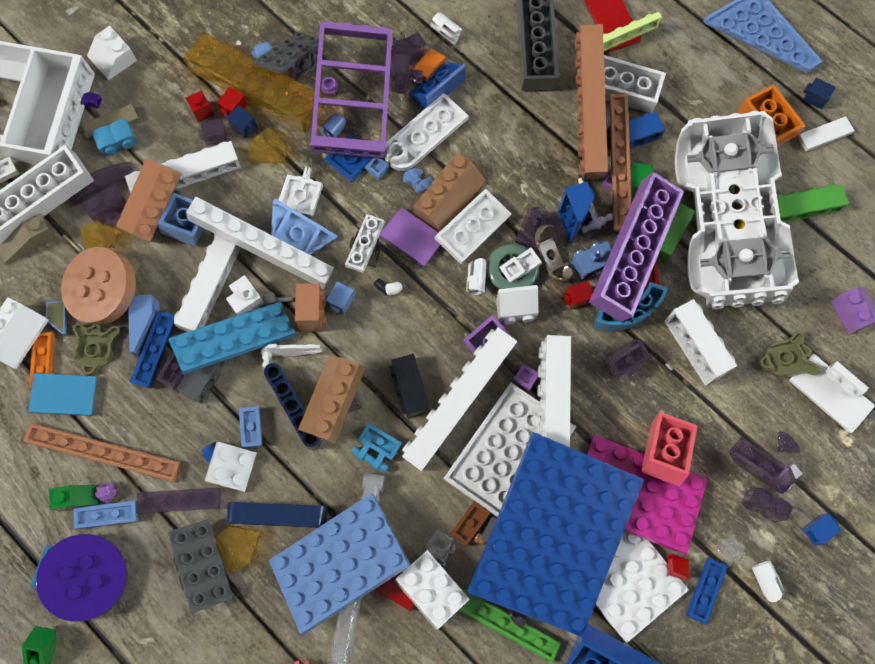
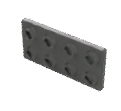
(293, 54)
(199, 566)

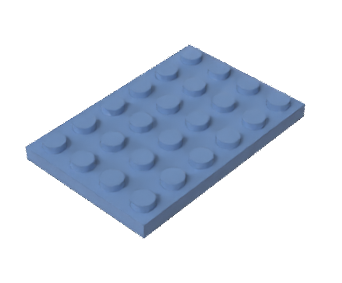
(338, 563)

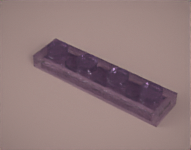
(178, 500)

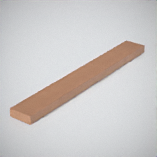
(620, 158)
(103, 452)

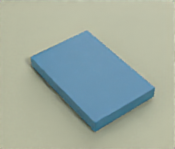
(62, 394)

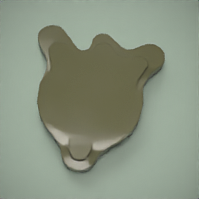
(93, 347)
(789, 358)

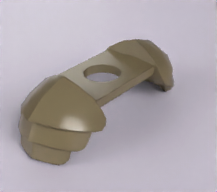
(556, 268)

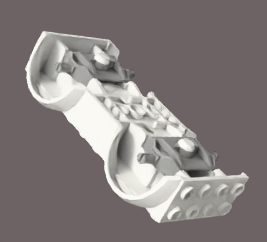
(723, 261)

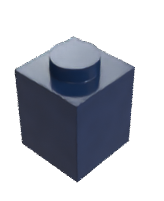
(818, 93)
(241, 122)

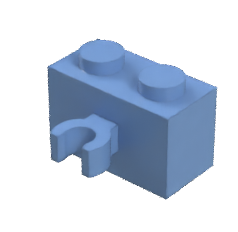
(591, 260)

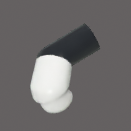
(388, 289)

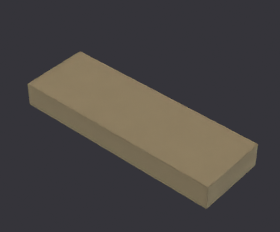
(127, 112)

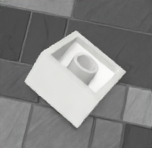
(110, 53)
(517, 304)

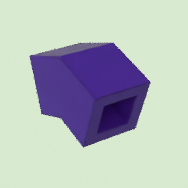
(91, 100)

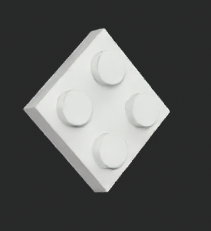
(230, 466)

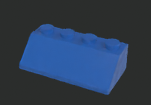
(600, 648)

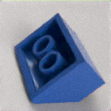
(574, 208)

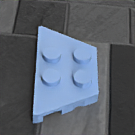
(298, 229)

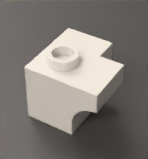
(244, 296)

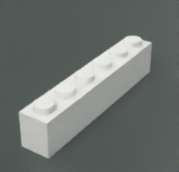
(199, 165)
(207, 284)

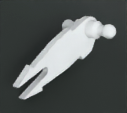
(597, 221)
(287, 350)

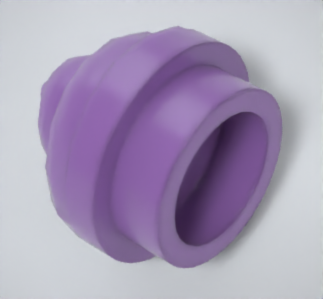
(106, 492)

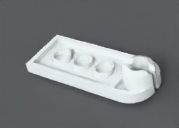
(424, 133)

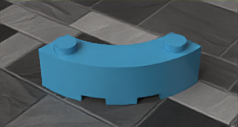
(649, 301)

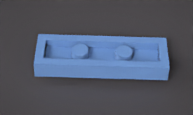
(105, 515)

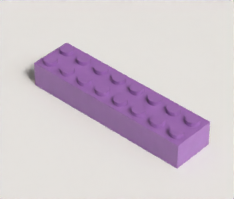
(636, 247)

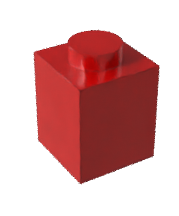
(230, 101)
(199, 106)
(578, 295)

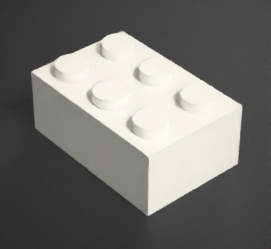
(431, 590)

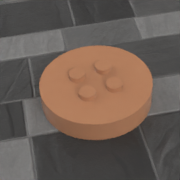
(98, 286)

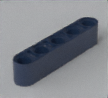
(288, 398)
(276, 514)

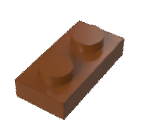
(470, 523)

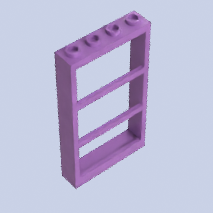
(343, 145)

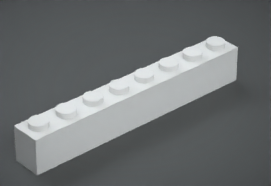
(259, 242)
(459, 398)

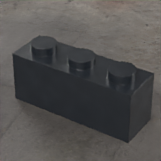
(409, 386)

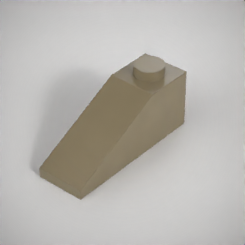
(27, 238)

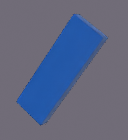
(706, 590)

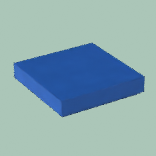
(348, 165)

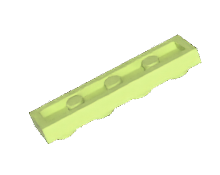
(631, 31)

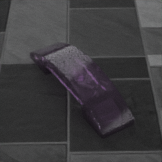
(103, 179)

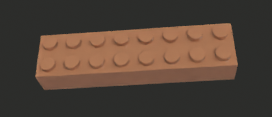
(592, 102)

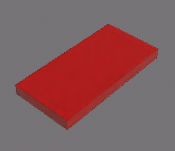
(612, 15)

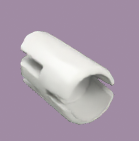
(446, 27)
(476, 277)
(768, 581)

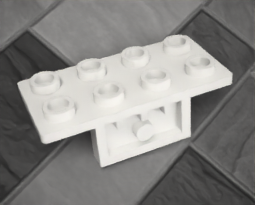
(836, 393)

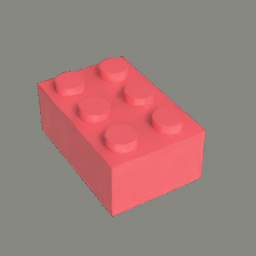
(669, 449)

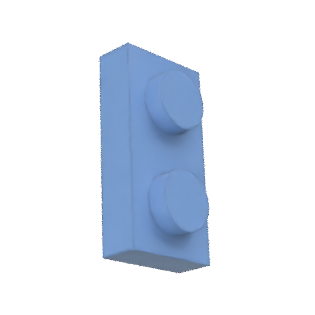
(250, 427)

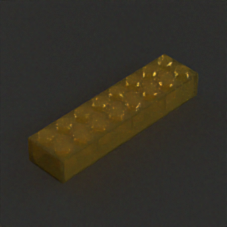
(261, 87)

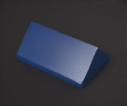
(442, 81)

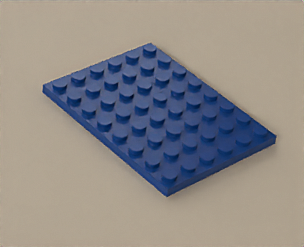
(556, 535)

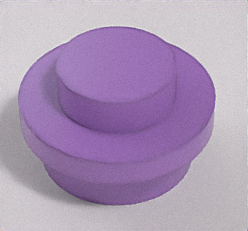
(329, 86)

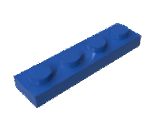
(153, 350)

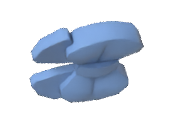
(413, 177)

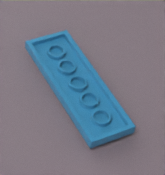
(231, 337)

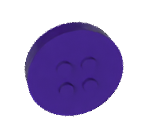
(81, 577)

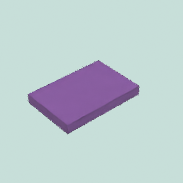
(411, 237)

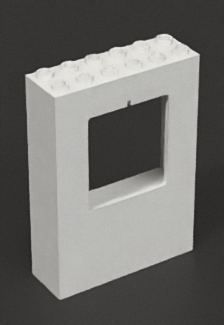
(46, 102)

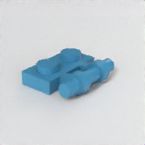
(379, 442)

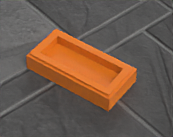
(430, 63)

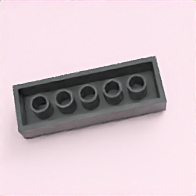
(537, 44)

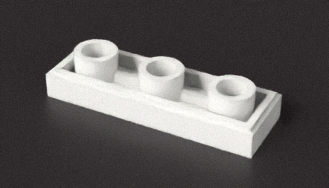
(362, 252)

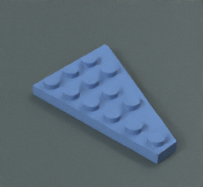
(765, 29)

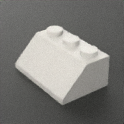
(18, 331)

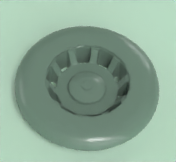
(498, 277)

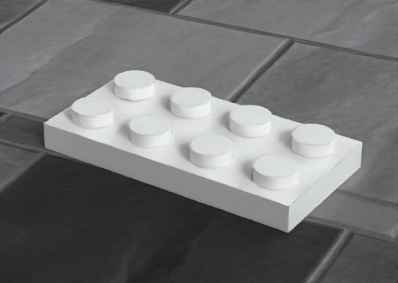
(472, 226)

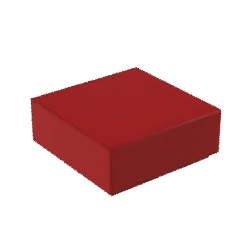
(678, 567)

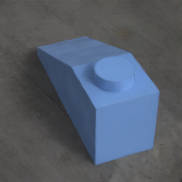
(141, 318)

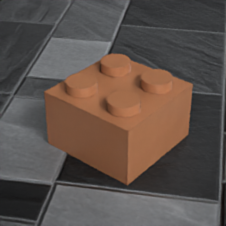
(310, 307)

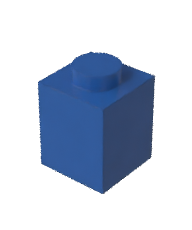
(821, 529)

